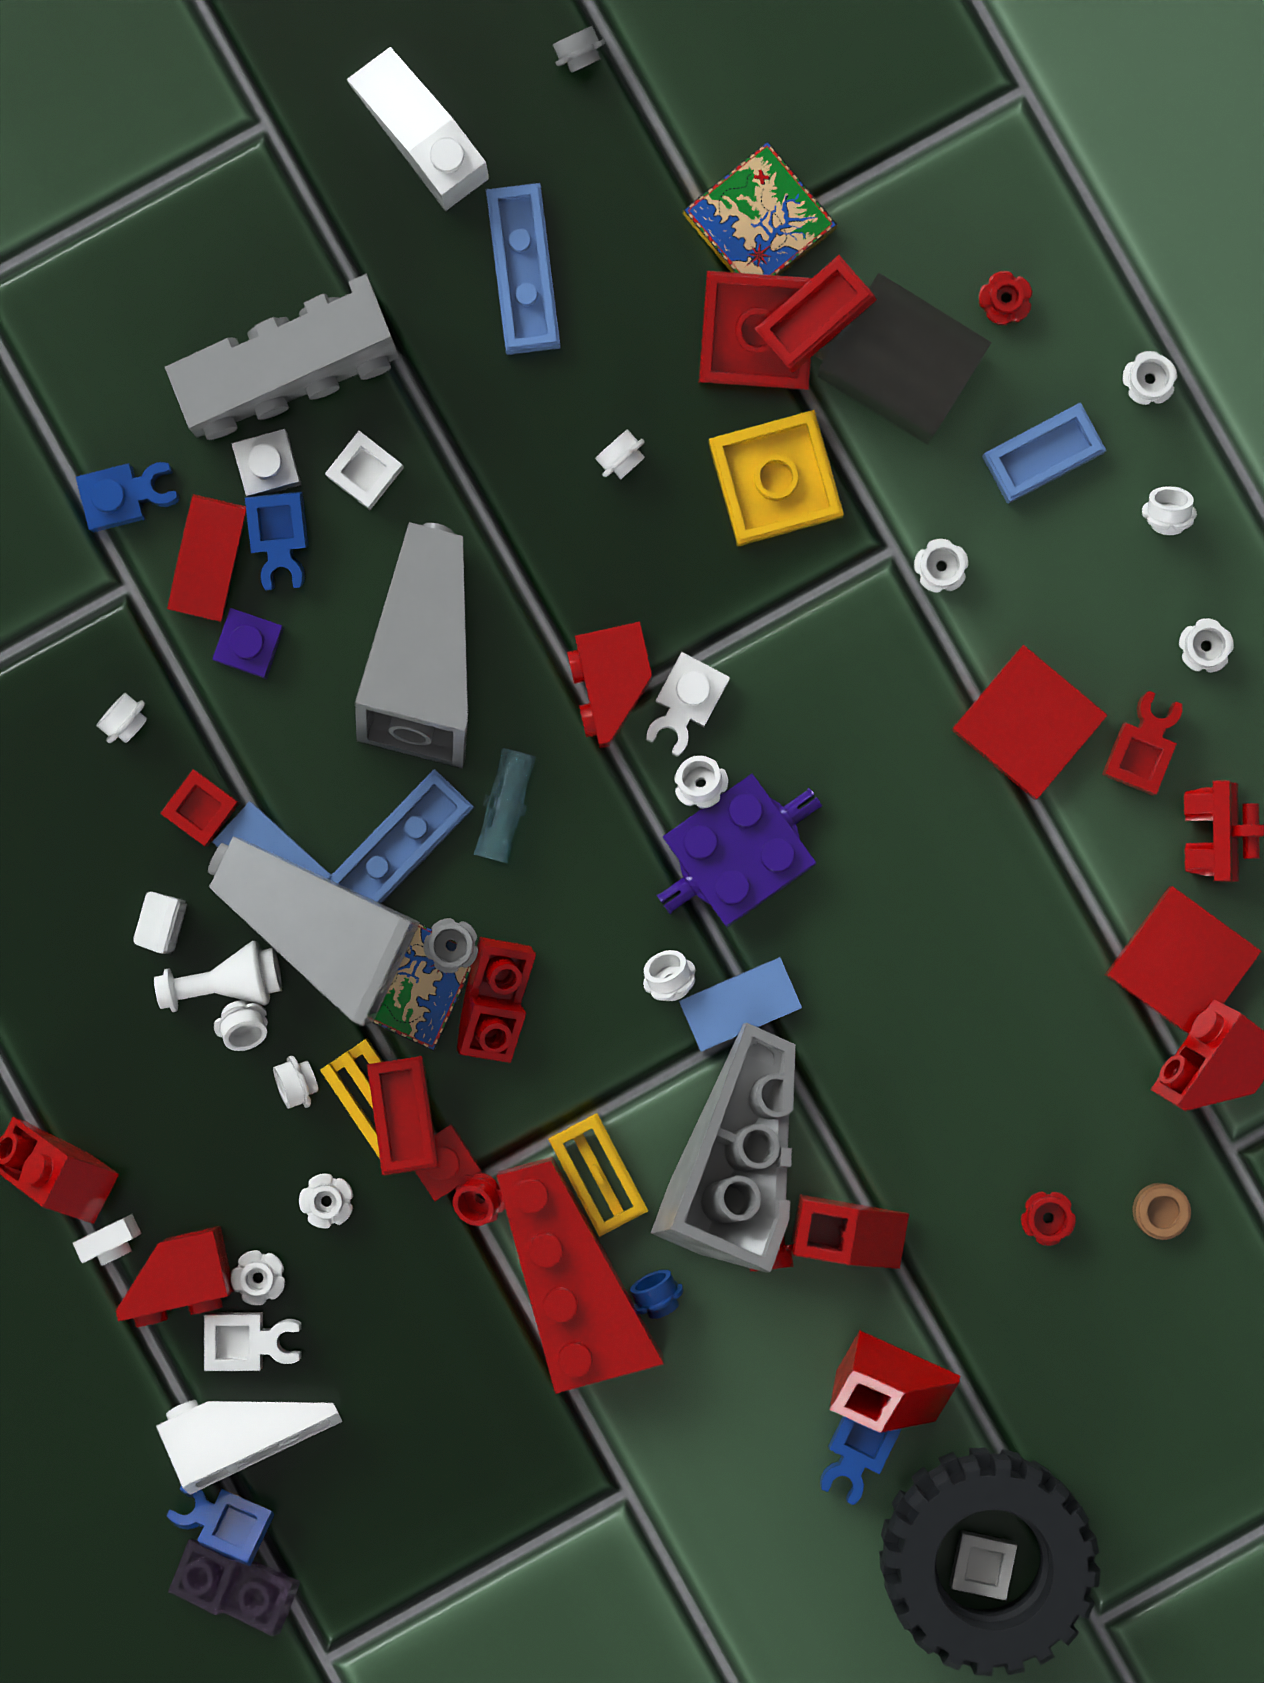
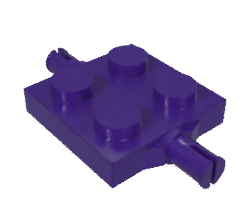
(739, 850)

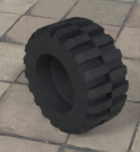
(1029, 1623)

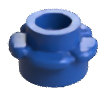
(656, 1294)

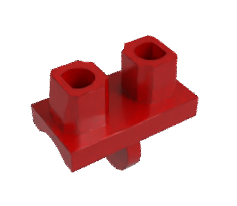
(1222, 855)

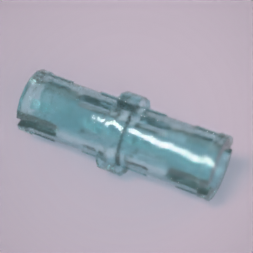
(505, 805)

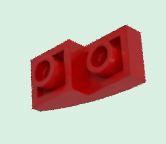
(207, 557)
(493, 1000)

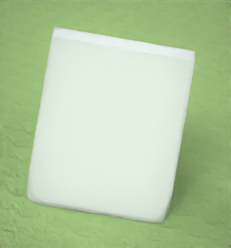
(160, 923)

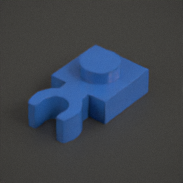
(116, 497)
(277, 528)
(859, 1449)
(229, 1526)

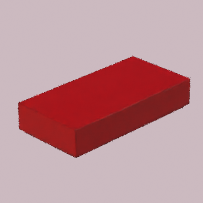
(816, 313)
(402, 1115)

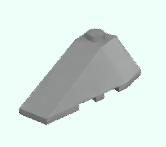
(733, 1171)

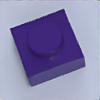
(248, 643)

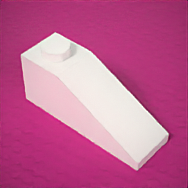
(420, 128)
(226, 1437)

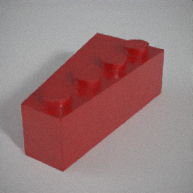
(574, 1291)

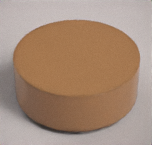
(1161, 1211)

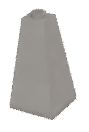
(417, 663)
(320, 927)

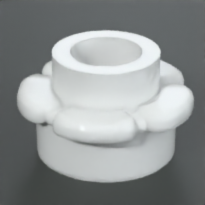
(1163, 372)
(621, 455)
(1169, 510)
(954, 558)
(1216, 635)
(122, 719)
(697, 769)
(668, 976)
(242, 1025)
(295, 1082)
(337, 1190)
(268, 1266)

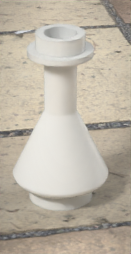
(245, 976)

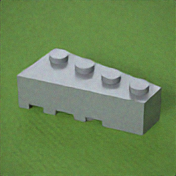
(283, 362)

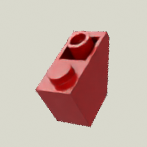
(615, 677)
(1215, 1062)
(54, 1171)
(848, 1233)
(179, 1273)
(889, 1386)

